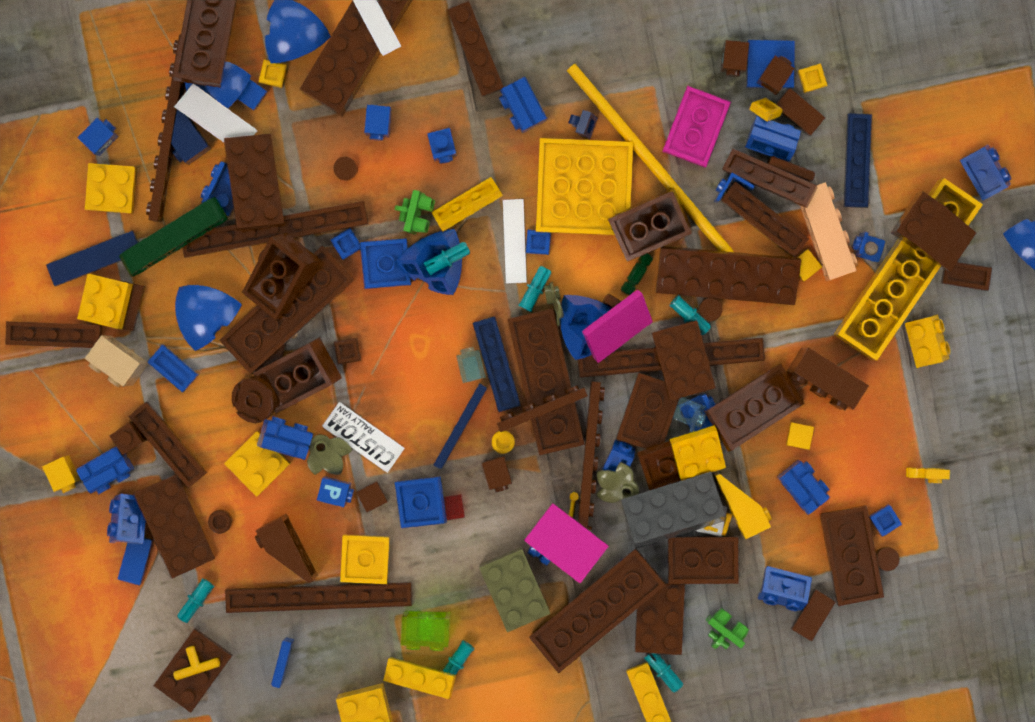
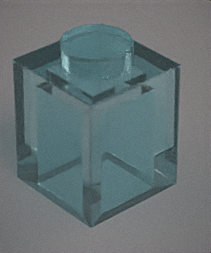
(470, 365)

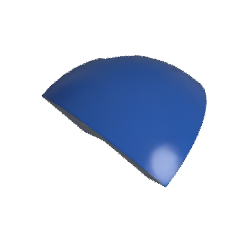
(293, 31)
(233, 84)
(1022, 240)
(412, 262)
(203, 312)
(578, 315)

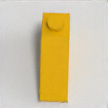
(747, 513)

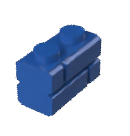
(523, 105)
(773, 138)
(285, 439)
(104, 470)
(803, 486)

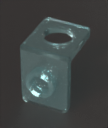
(698, 417)

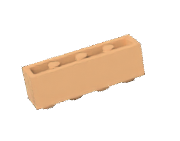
(827, 235)

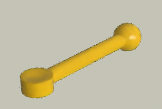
(573, 497)

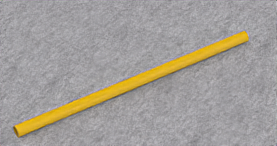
(647, 157)

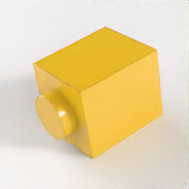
(61, 474)

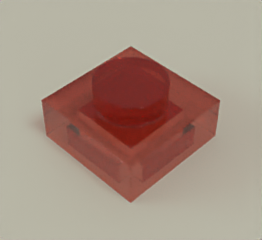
(454, 507)

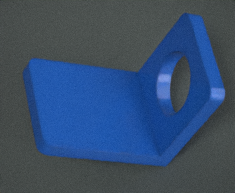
(722, 186)
(860, 242)

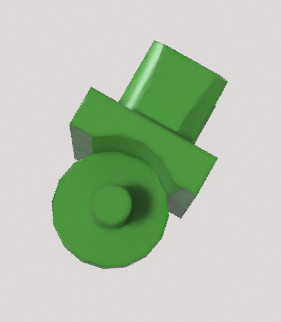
(411, 211)
(735, 635)

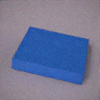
(760, 55)
(381, 265)
(420, 502)

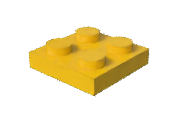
(110, 188)
(104, 301)
(698, 453)
(256, 465)
(365, 559)

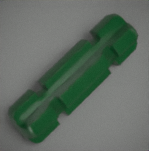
(636, 274)

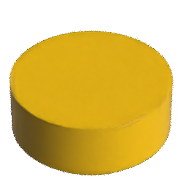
(503, 442)

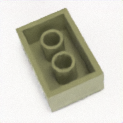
(514, 589)

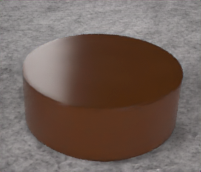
(345, 168)
(710, 309)
(220, 521)
(887, 558)

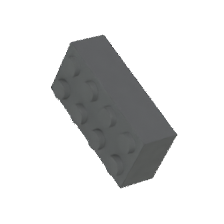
(673, 510)

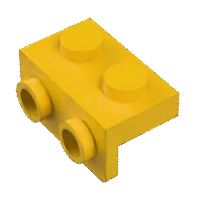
(927, 341)

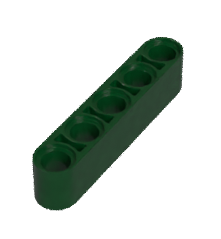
(173, 237)

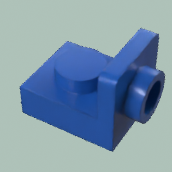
(442, 145)
(620, 452)

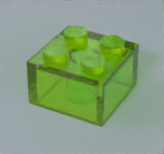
(425, 629)

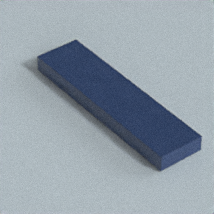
(857, 160)
(90, 259)
(496, 364)
(460, 426)

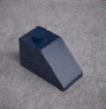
(187, 140)

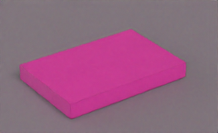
(696, 126)
(617, 326)
(566, 543)

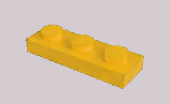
(467, 204)
(419, 678)
(647, 693)

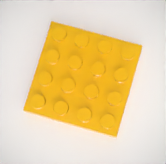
(582, 185)

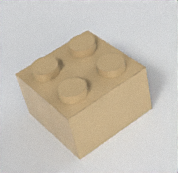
(116, 361)

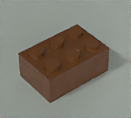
(827, 379)

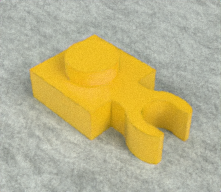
(933, 475)

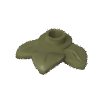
(552, 297)
(329, 457)
(614, 483)

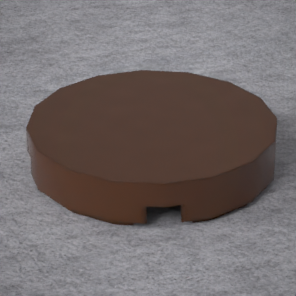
(254, 399)

